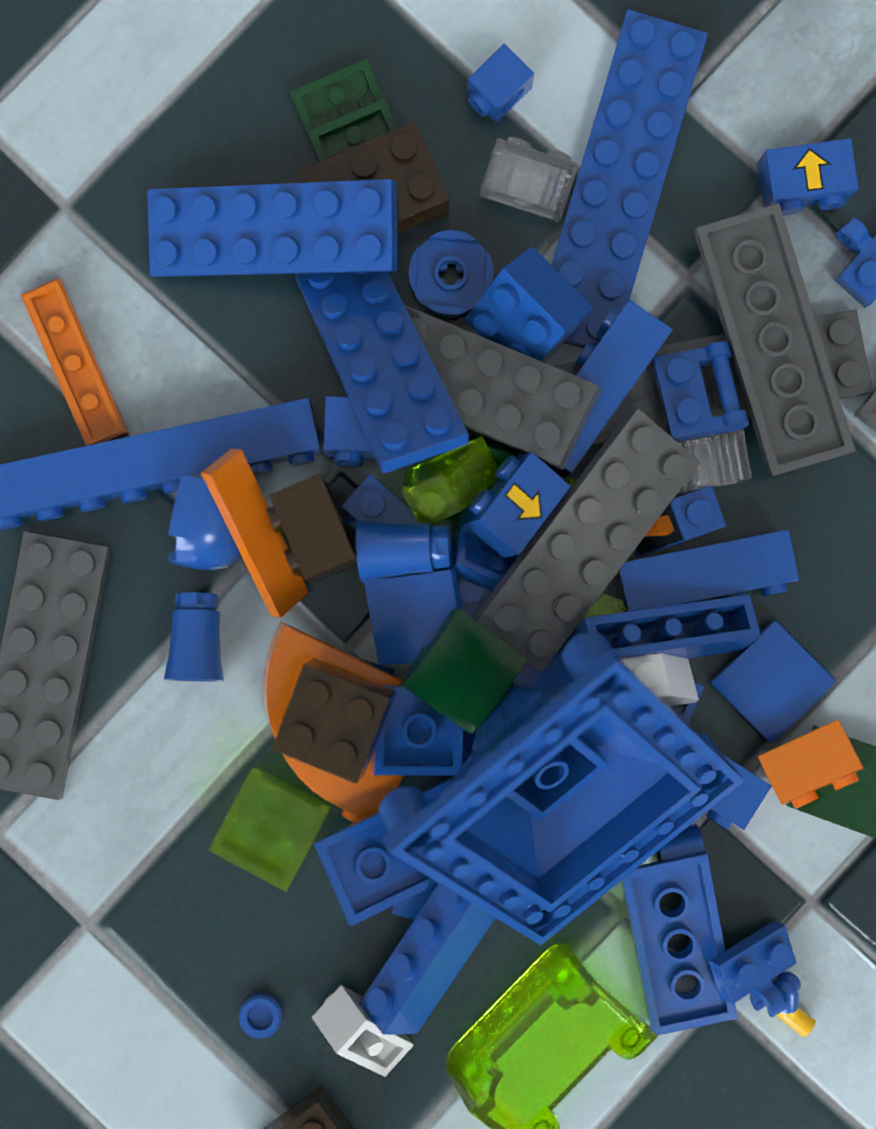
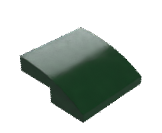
(342, 110)
(463, 671)
(854, 804)

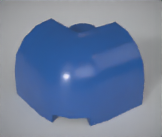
(200, 529)

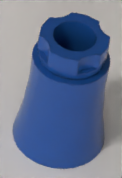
(401, 549)
(195, 639)

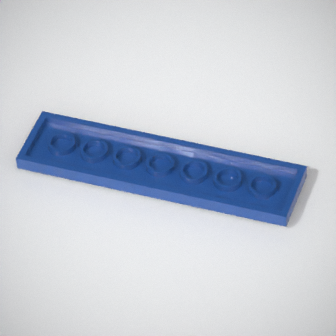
(626, 164)

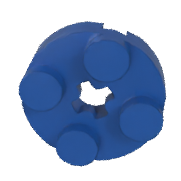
(434, 256)

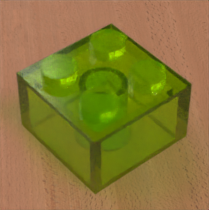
(270, 828)

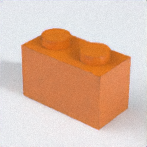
(811, 764)

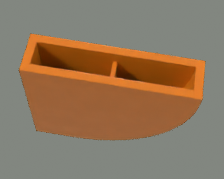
(283, 665)

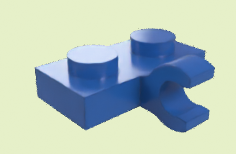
(860, 274)
(751, 967)

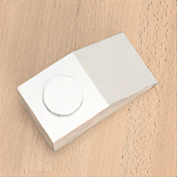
(666, 676)
(355, 1034)

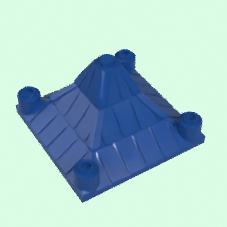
(561, 795)

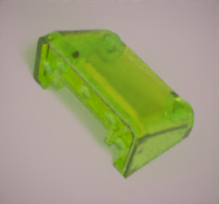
(542, 1042)

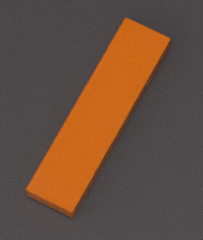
(74, 363)
(248, 522)

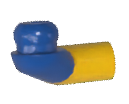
(793, 1015)

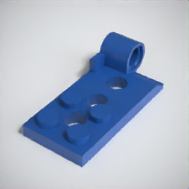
(685, 870)

